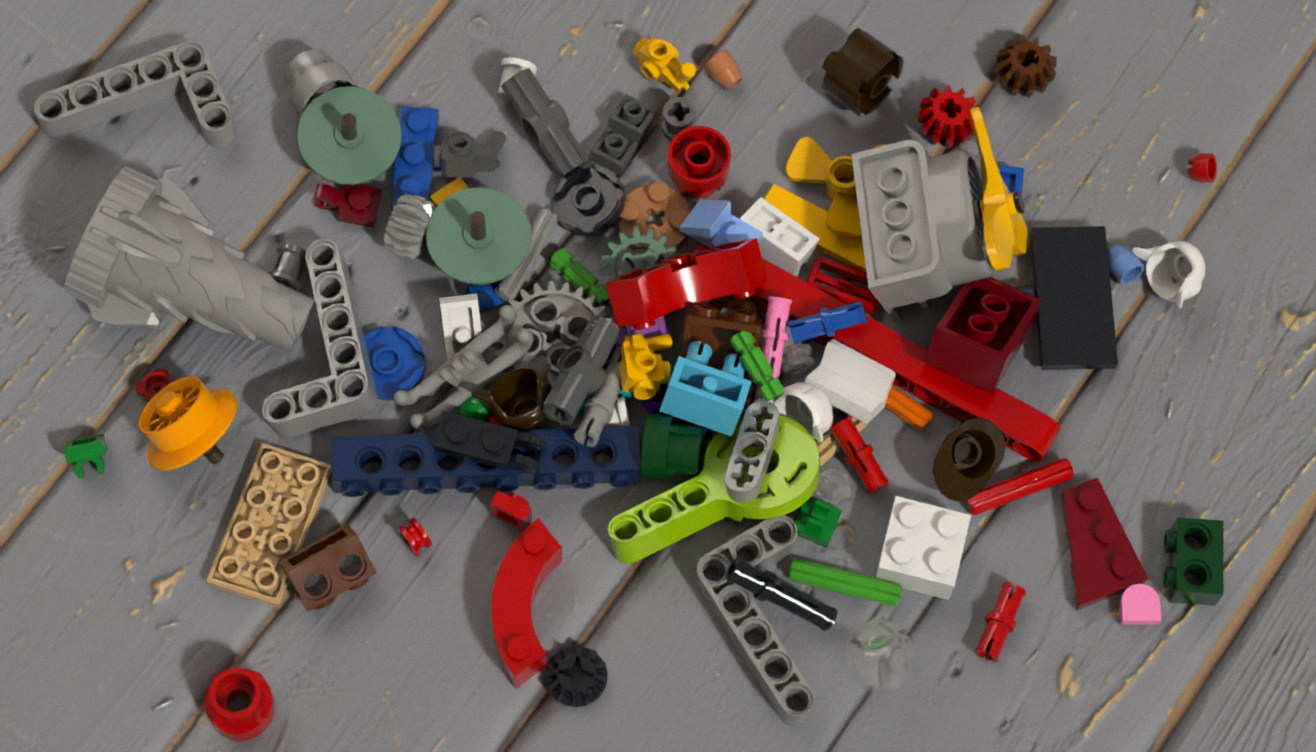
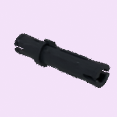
(767, 587)

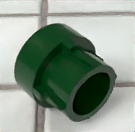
(670, 447)

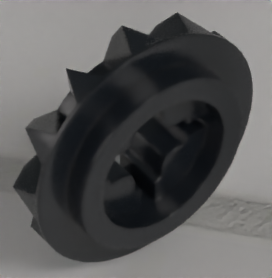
(588, 689)

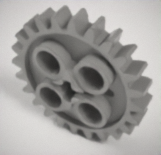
(570, 313)

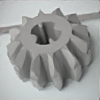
(408, 226)

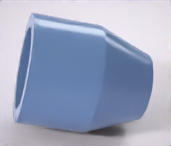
(1124, 264)

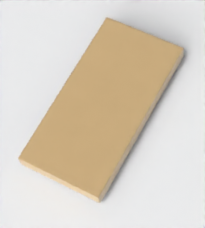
(269, 524)

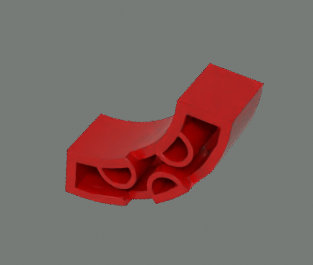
(681, 281)
(514, 590)

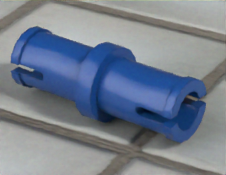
(827, 322)

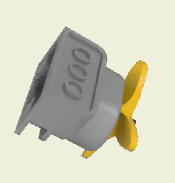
(934, 219)

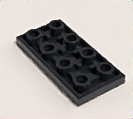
(1076, 298)

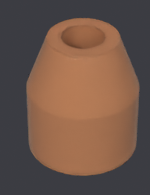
(724, 69)

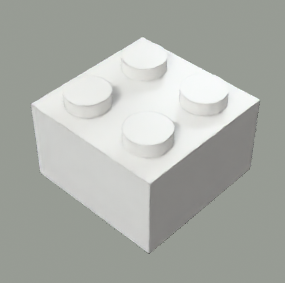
(923, 547)

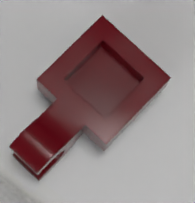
(355, 204)

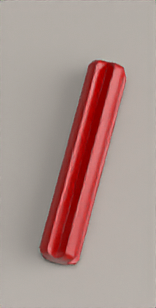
(1020, 486)

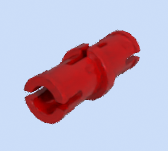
(859, 454)
(1000, 621)

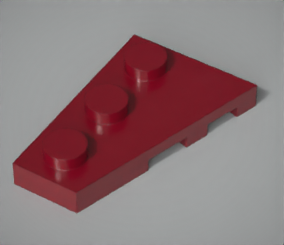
(1099, 548)

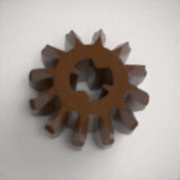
(1030, 78)

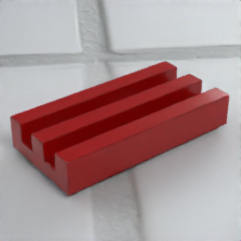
(846, 286)

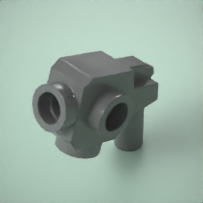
(462, 157)

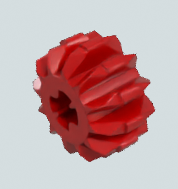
(935, 115)

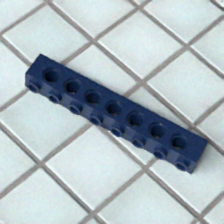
(391, 451)

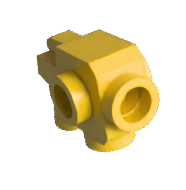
(659, 62)
(640, 368)

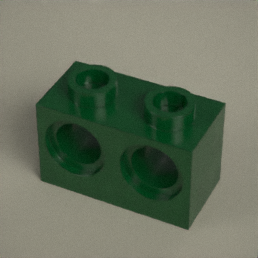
(1203, 562)

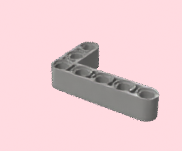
(142, 92)
(338, 345)
(752, 618)

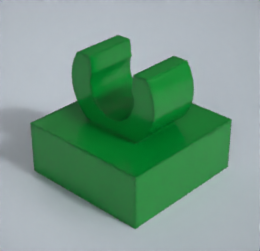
(85, 450)
(817, 521)

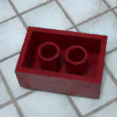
(982, 332)

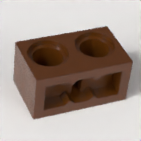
(324, 558)

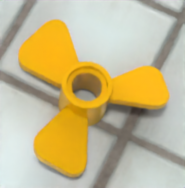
(812, 165)

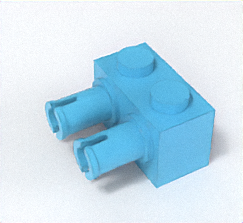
(705, 393)

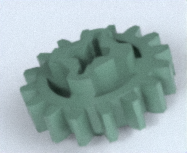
(625, 253)

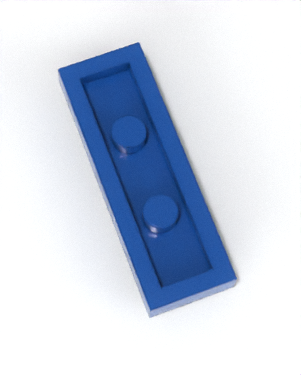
(416, 153)

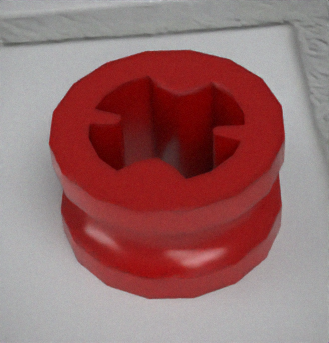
(414, 536)

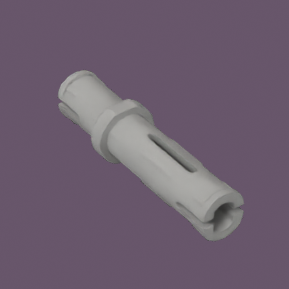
(600, 408)

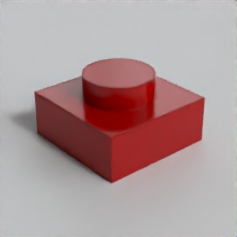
(511, 509)

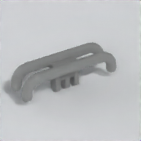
(467, 370)

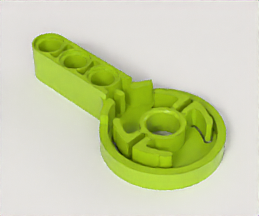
(792, 449)

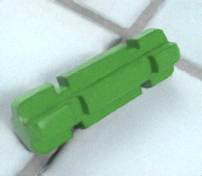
(579, 276)
(756, 365)

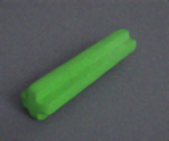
(845, 582)

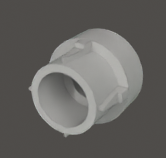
(314, 74)

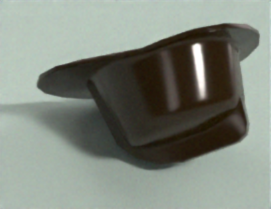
(968, 459)

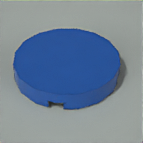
(394, 372)

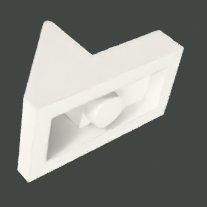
(460, 322)

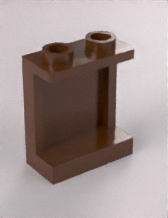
(716, 329)

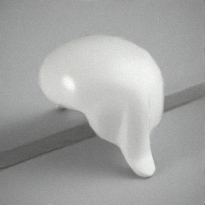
(1180, 261)
(806, 406)

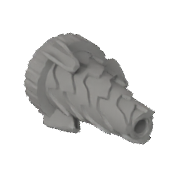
(155, 253)

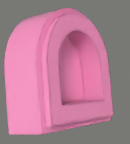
(1140, 606)

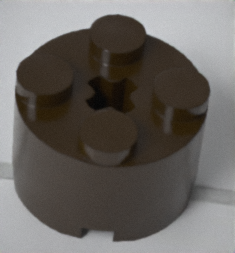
(861, 72)

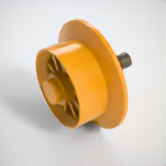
(186, 423)

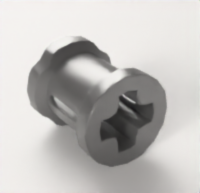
(677, 108)
(288, 265)

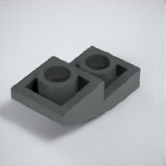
(623, 134)

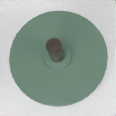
(349, 135)
(478, 236)

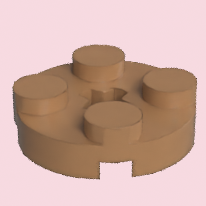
(660, 200)

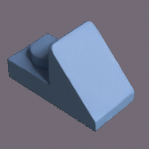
(714, 224)

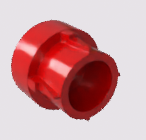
(704, 145)
(236, 683)

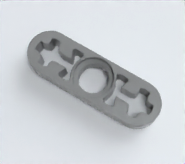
(758, 465)

